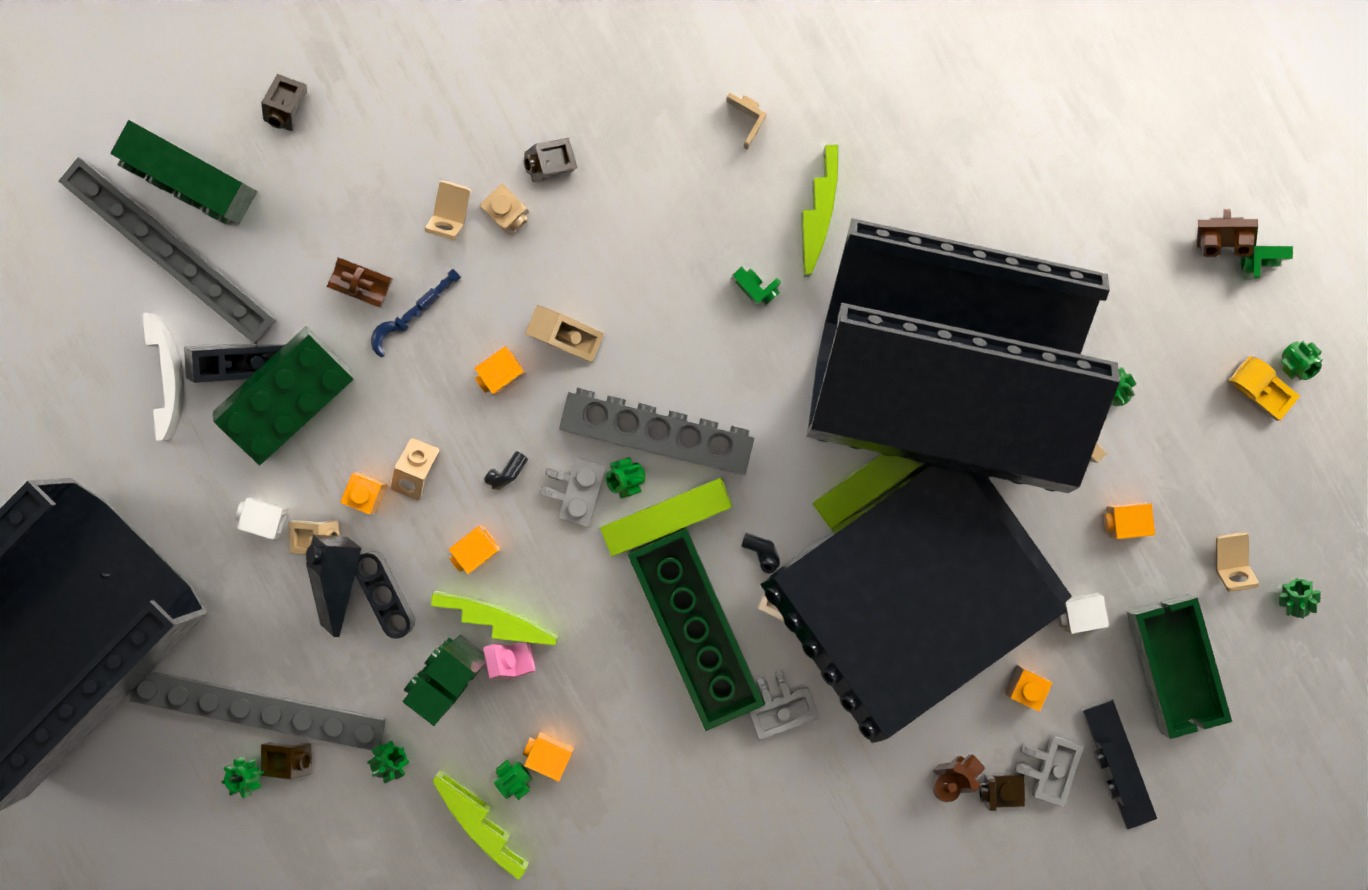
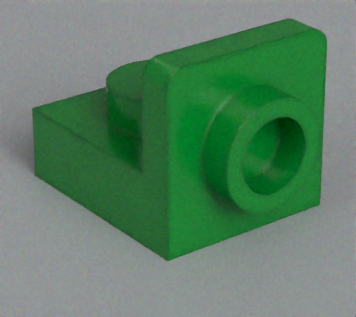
(1269, 255)
(750, 284)

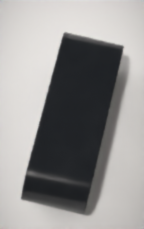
(384, 611)

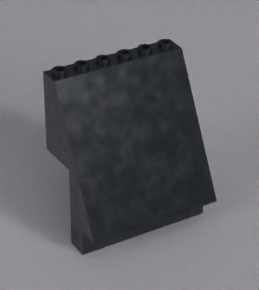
(916, 596)

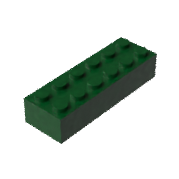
(696, 629)

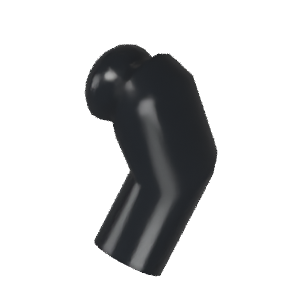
(508, 474)
(765, 551)

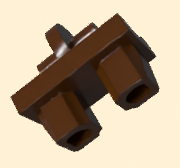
(1227, 232)
(359, 282)
(957, 778)

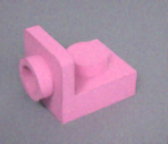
(509, 660)

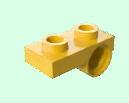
(1263, 387)

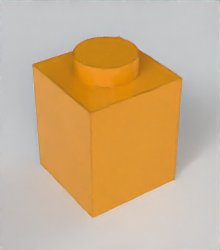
(498, 371)
(363, 493)
(1129, 520)
(473, 550)
(1028, 688)
(547, 755)

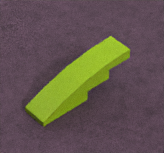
(817, 221)
(862, 487)
(666, 517)
(505, 623)
(471, 815)

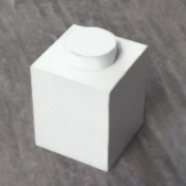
(262, 517)
(1084, 613)

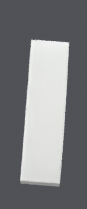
(167, 418)

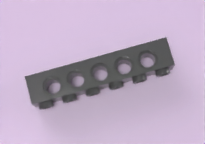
(576, 421)

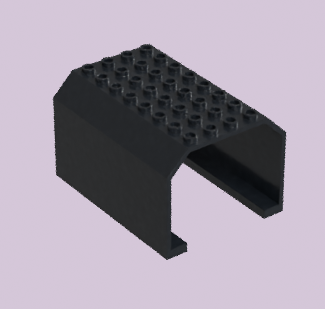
(962, 358)
(66, 633)

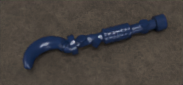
(421, 305)

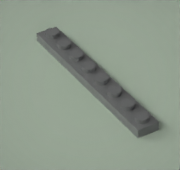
(167, 250)
(259, 710)

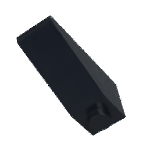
(226, 361)
(331, 573)

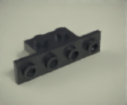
(1119, 763)

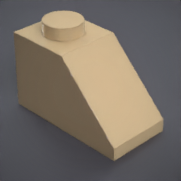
(564, 333)

